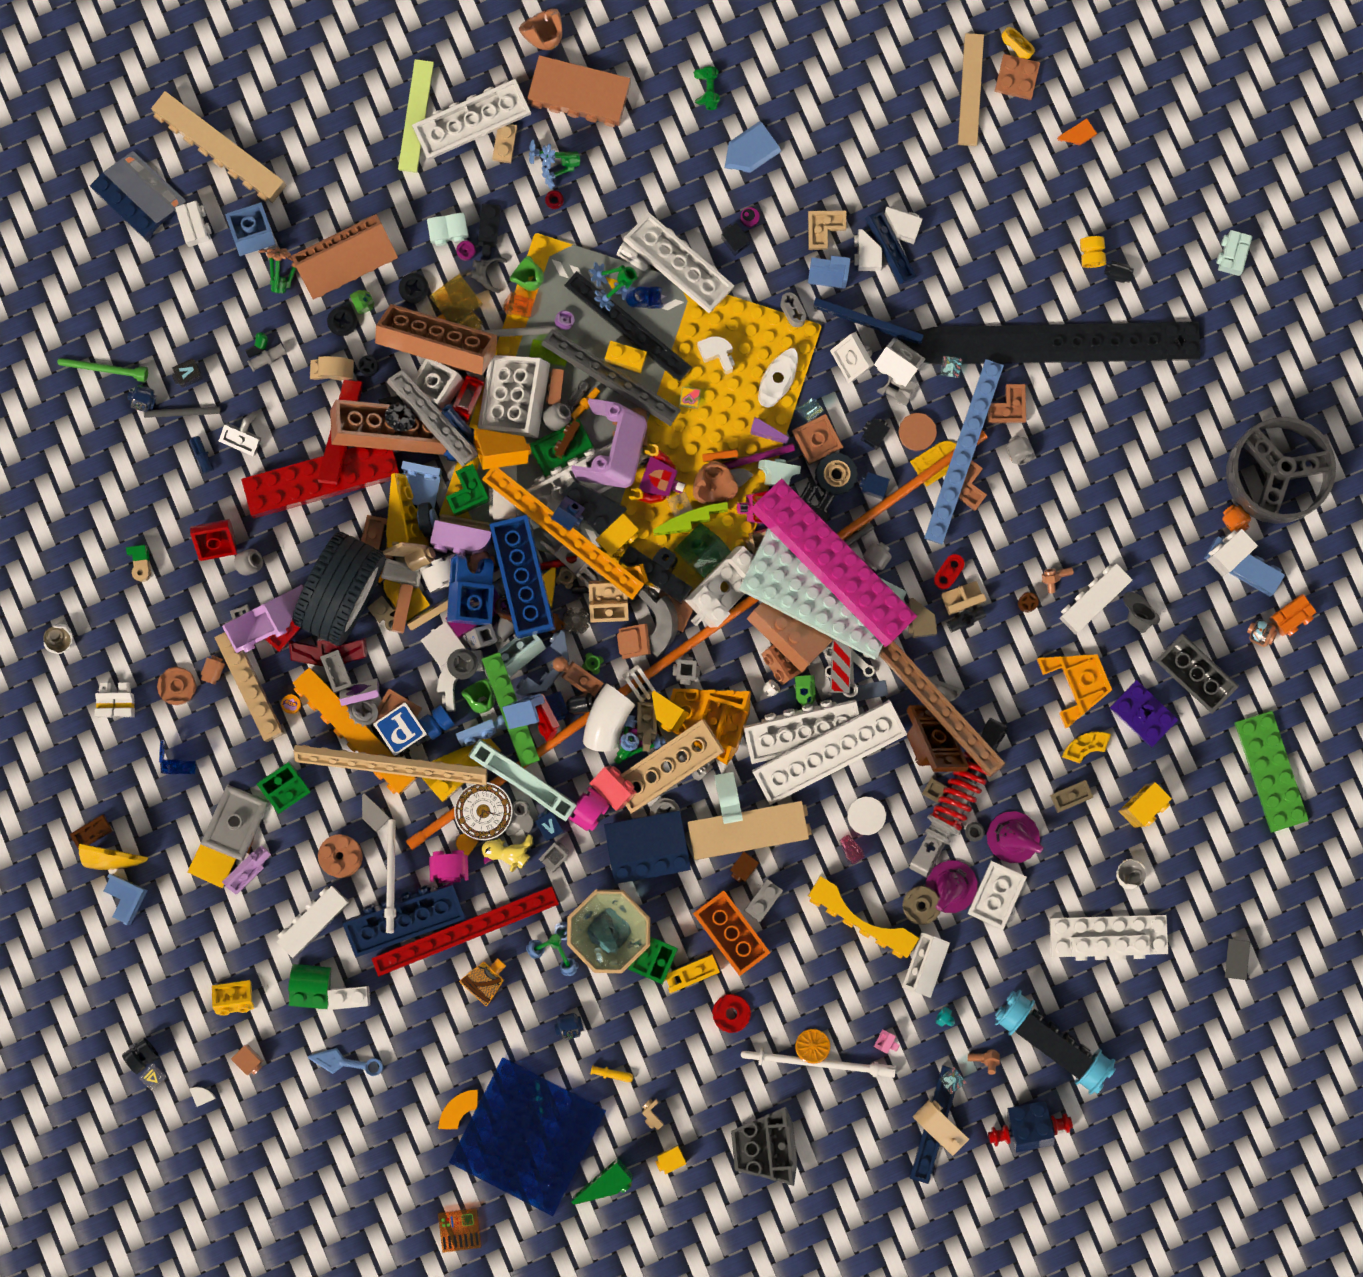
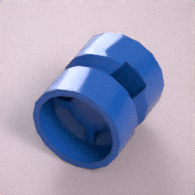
(436, 722)

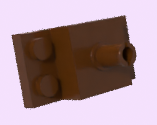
(933, 743)

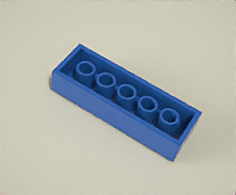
(522, 576)

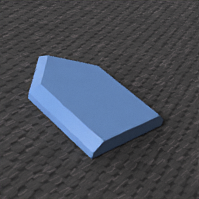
(751, 149)

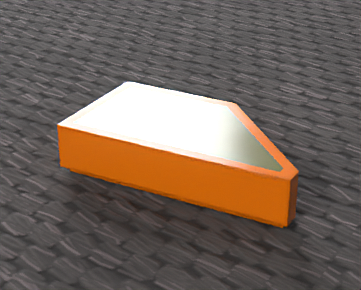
(721, 456)

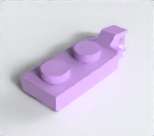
(246, 870)

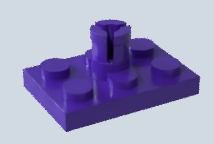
(1143, 713)

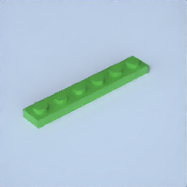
(505, 695)

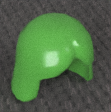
(527, 269)
(476, 691)

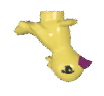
(512, 855)

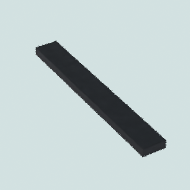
(630, 328)

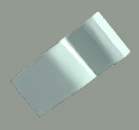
(728, 797)

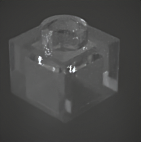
(681, 498)

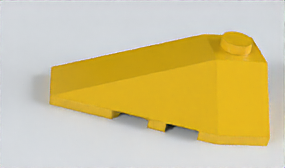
(402, 514)
(445, 789)

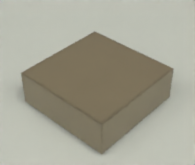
(934, 790)

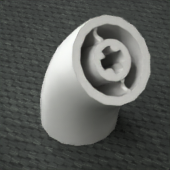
(607, 720)

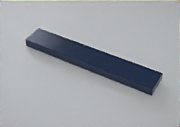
(868, 321)
(928, 1146)

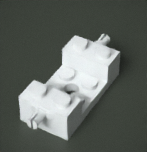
(709, 600)

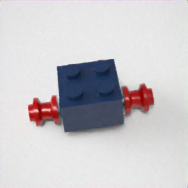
(1030, 1127)

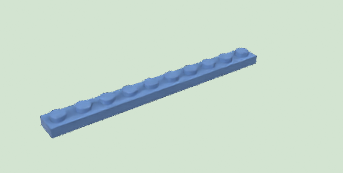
(963, 452)

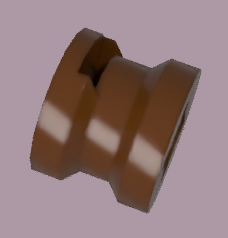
(1030, 600)

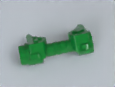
(709, 98)

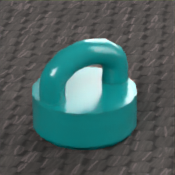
(944, 1017)

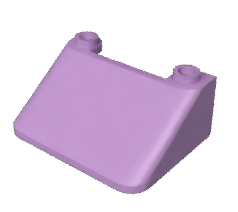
(263, 621)

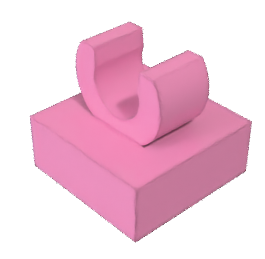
(886, 1042)

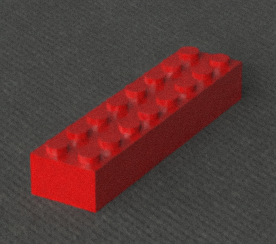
(299, 485)

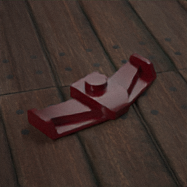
(311, 654)

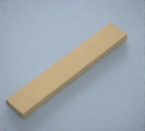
(970, 89)

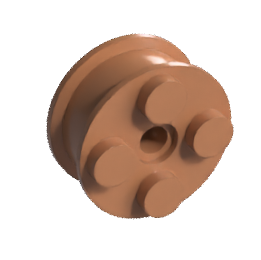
(329, 853)

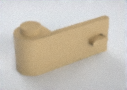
(414, 554)
(940, 1127)

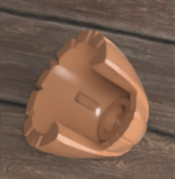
(543, 29)
(714, 484)

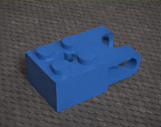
(470, 588)

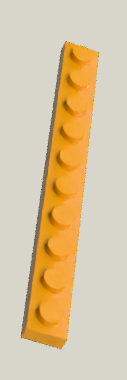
(570, 539)

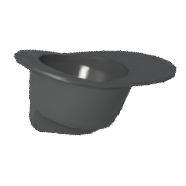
(1140, 612)

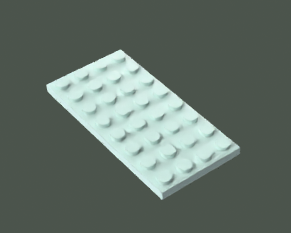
(790, 587)

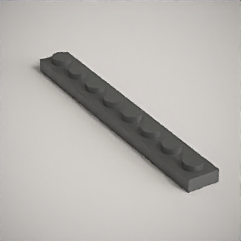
(611, 377)

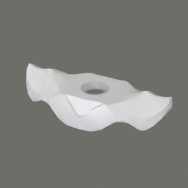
(770, 391)

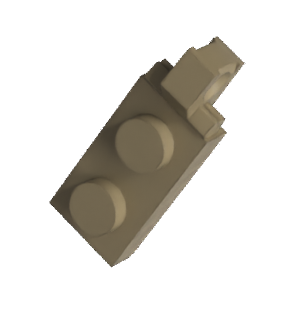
(646, 724)

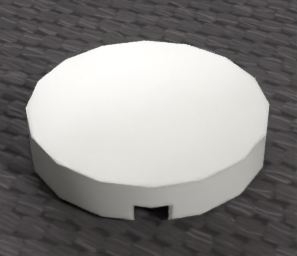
(866, 816)

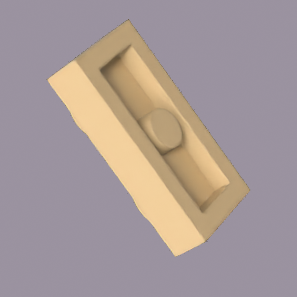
(505, 144)

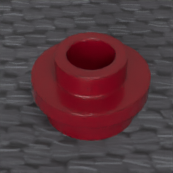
(552, 194)

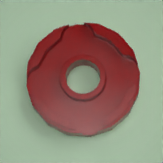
(743, 1013)

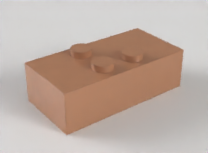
(791, 637)

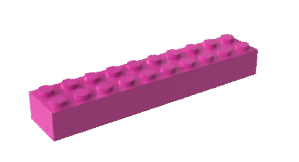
(833, 562)

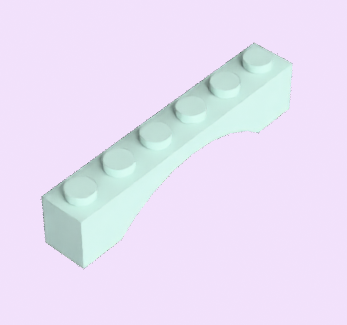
(522, 779)

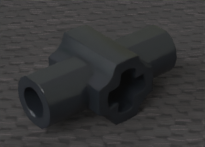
(957, 623)

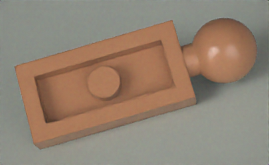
(577, 676)

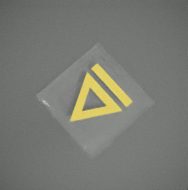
(152, 1077)

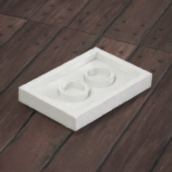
(996, 895)

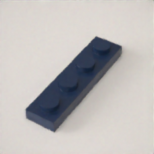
(890, 247)

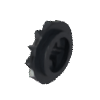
(410, 280)
(338, 313)
(392, 414)

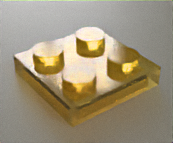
(455, 299)

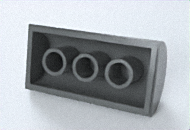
(1197, 673)

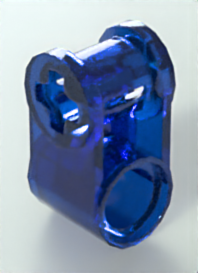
(648, 297)

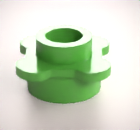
(593, 668)

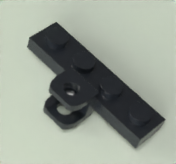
(659, 571)

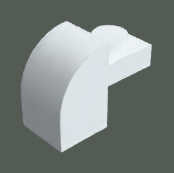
(717, 348)

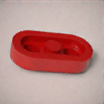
(949, 572)

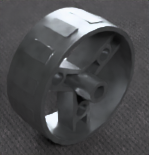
(1282, 470)

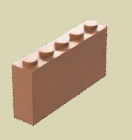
(579, 91)
(344, 256)

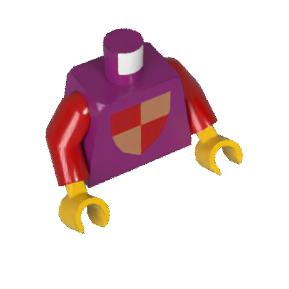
(658, 478)

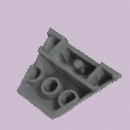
(767, 1147)

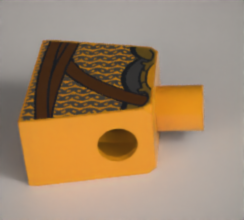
(484, 981)

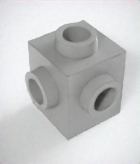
(686, 662)

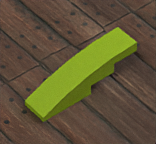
(683, 522)

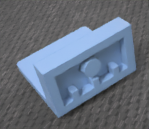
(423, 482)

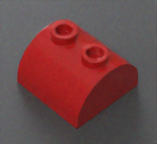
(213, 539)

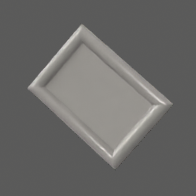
(234, 822)

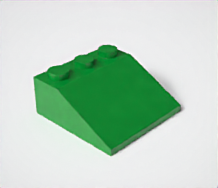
(606, 1183)

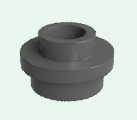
(979, 827)

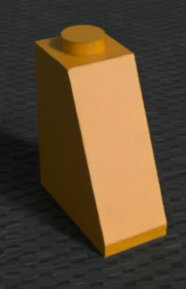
(500, 449)

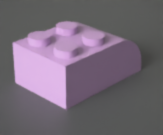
(460, 539)

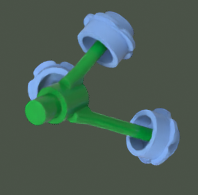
(630, 742)
(536, 949)

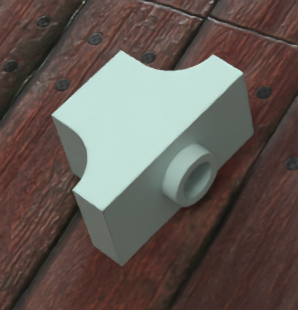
(776, 470)

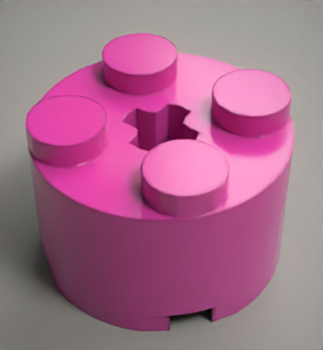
(588, 809)
(448, 867)

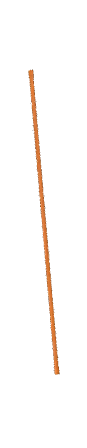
(422, 835)

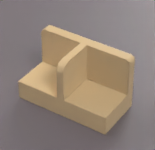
(963, 598)

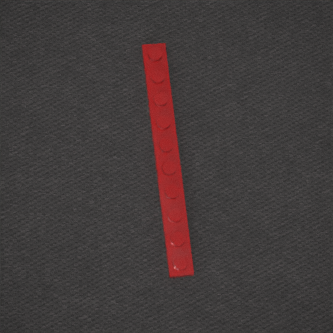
(465, 931)

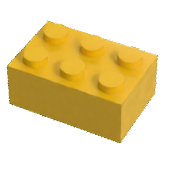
(1145, 804)

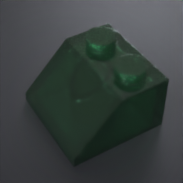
(702, 550)

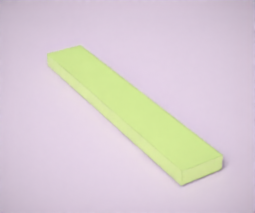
(415, 112)

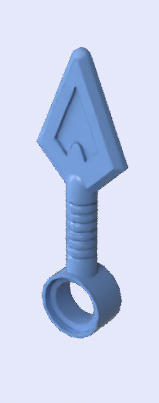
(333, 1060)

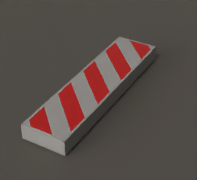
(840, 668)

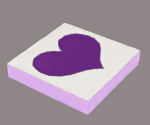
(359, 692)

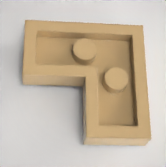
(820, 223)

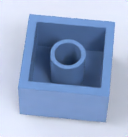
(250, 229)

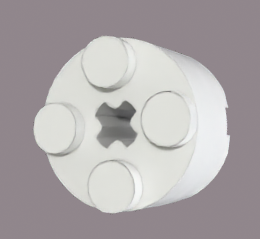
(437, 575)

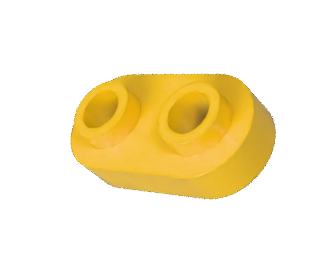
(1018, 43)

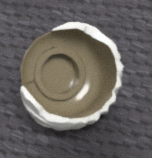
(58, 638)

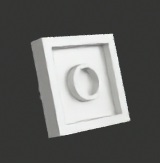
(852, 357)

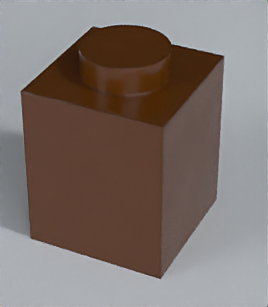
(743, 867)

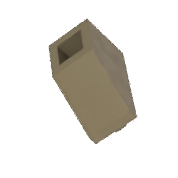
(924, 623)

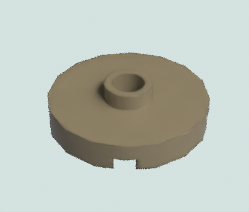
(911, 902)

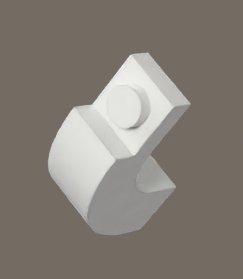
(447, 682)

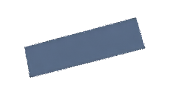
(865, 692)

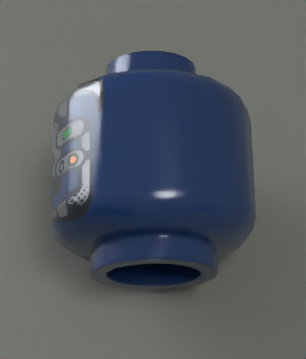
(142, 398)
(569, 1026)

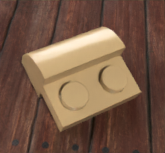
(607, 602)

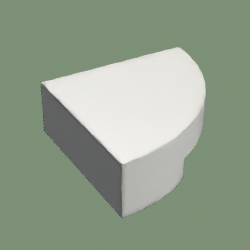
(201, 1095)

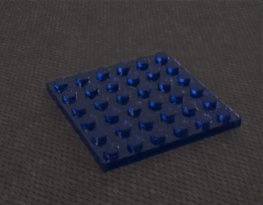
(527, 1136)

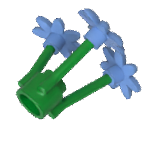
(568, 159)
(625, 278)

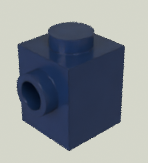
(568, 513)

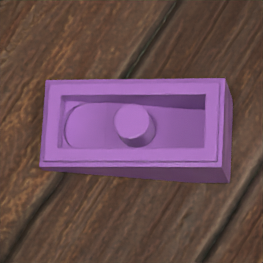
(764, 430)

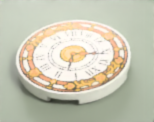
(483, 811)

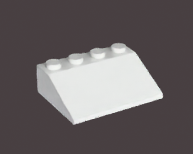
(514, 395)

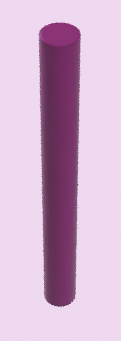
(759, 456)

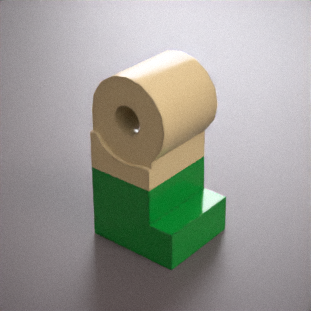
(141, 562)

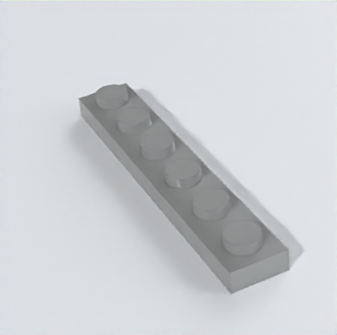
(432, 418)

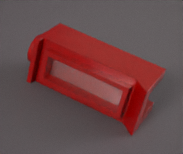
(468, 397)

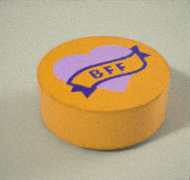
(291, 704)

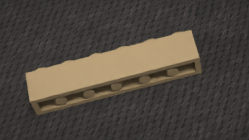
(250, 689)

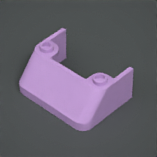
(622, 463)

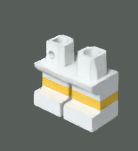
(114, 704)

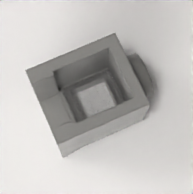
(554, 856)

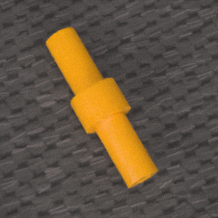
(584, 405)

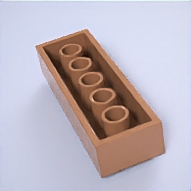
(436, 339)
(365, 426)

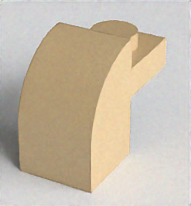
(331, 367)

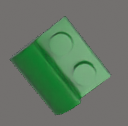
(283, 787)
(655, 961)
(309, 986)

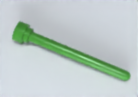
(139, 373)

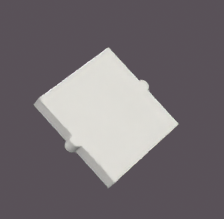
(442, 643)

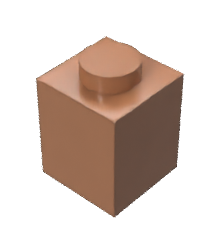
(247, 1060)

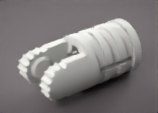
(630, 255)

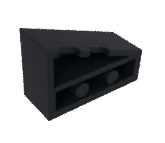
(599, 509)

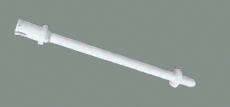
(874, 1068)

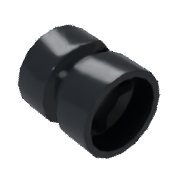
(135, 1060)

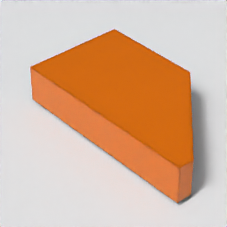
(1079, 134)

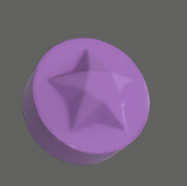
(564, 320)

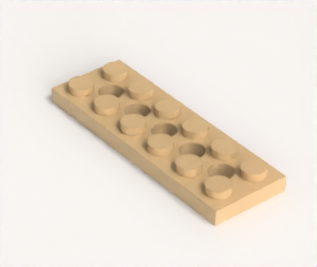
(680, 769)

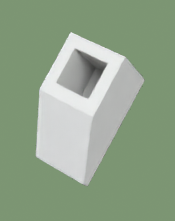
(903, 225)
(869, 252)

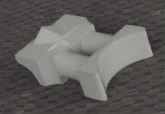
(902, 395)

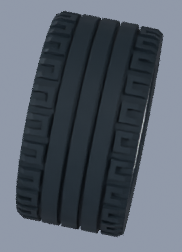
(338, 588)

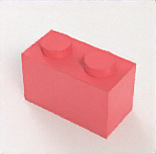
(613, 787)

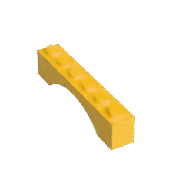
(828, 895)

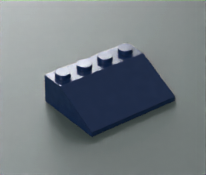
(647, 847)

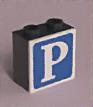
(401, 730)

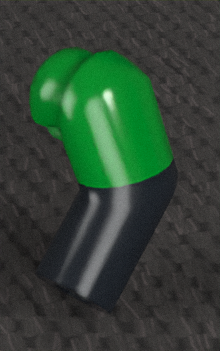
(259, 346)

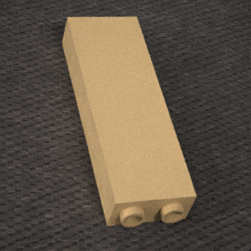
(758, 830)

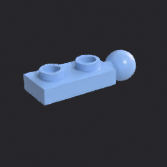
(483, 731)

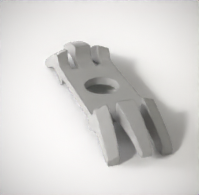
(577, 567)

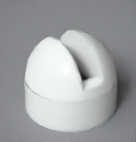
(771, 687)

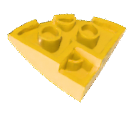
(107, 859)

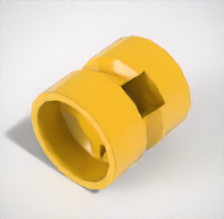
(1092, 249)

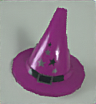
(1013, 837)
(954, 885)

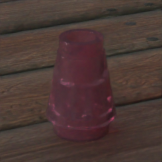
(851, 849)

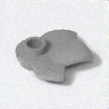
(520, 820)

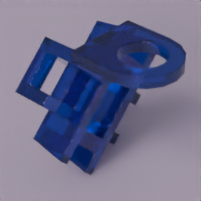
(174, 766)

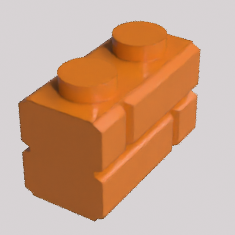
(1292, 615)

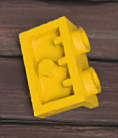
(232, 997)

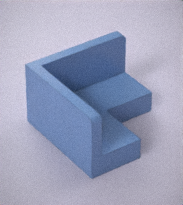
(829, 272)
(523, 711)
(130, 895)

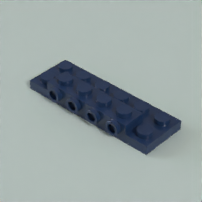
(415, 915)

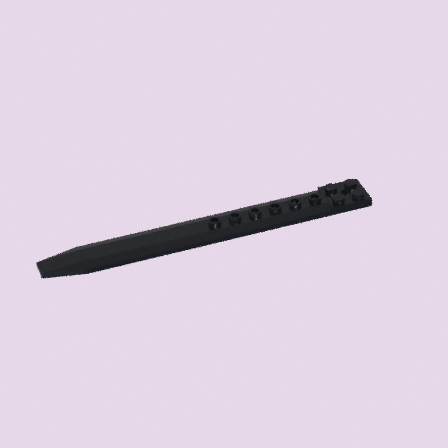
(1060, 343)

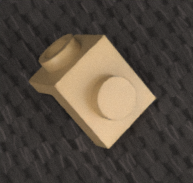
(754, 540)
(652, 1120)

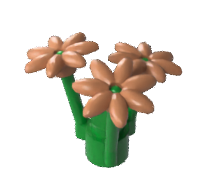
(277, 282)

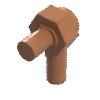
(1050, 577)
(991, 1059)

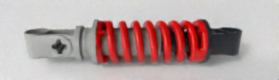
(947, 816)

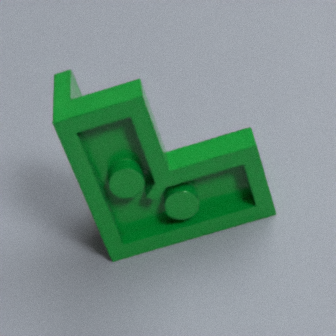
(471, 495)

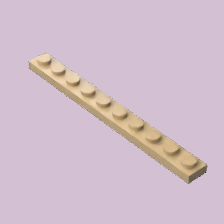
(390, 765)

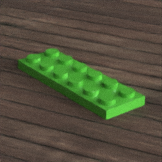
(1271, 771)

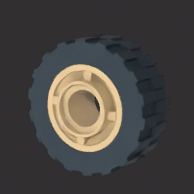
(844, 466)

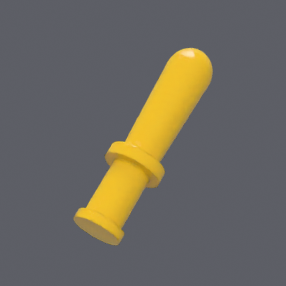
(618, 1075)

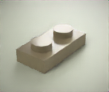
(1071, 796)

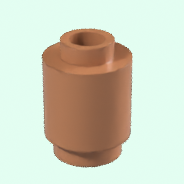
(212, 669)

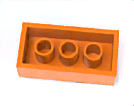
(731, 933)

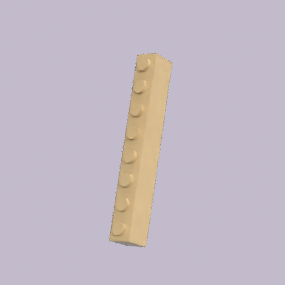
(219, 147)

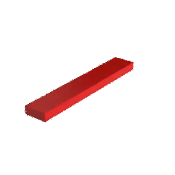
(335, 454)

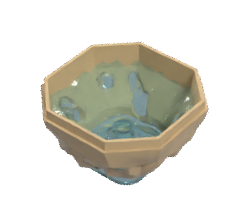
(588, 931)

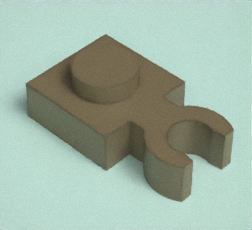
(382, 611)

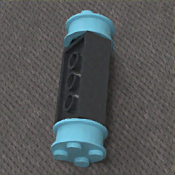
(1062, 1048)

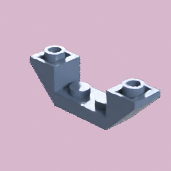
(529, 687)

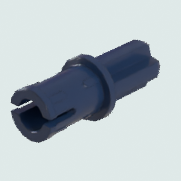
(201, 455)

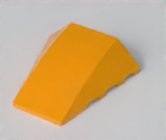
(722, 710)

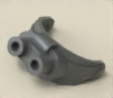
(479, 272)

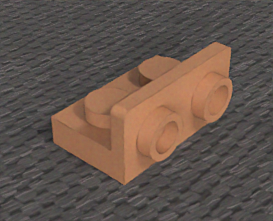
(781, 667)

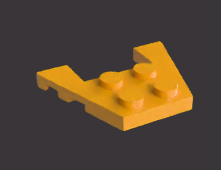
(1085, 679)

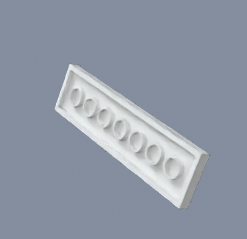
(829, 752)

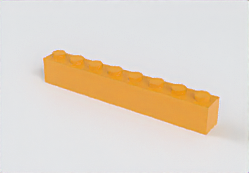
(358, 737)

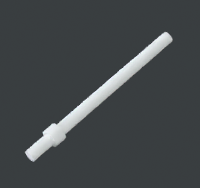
(390, 912)

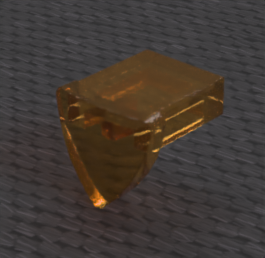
(518, 305)

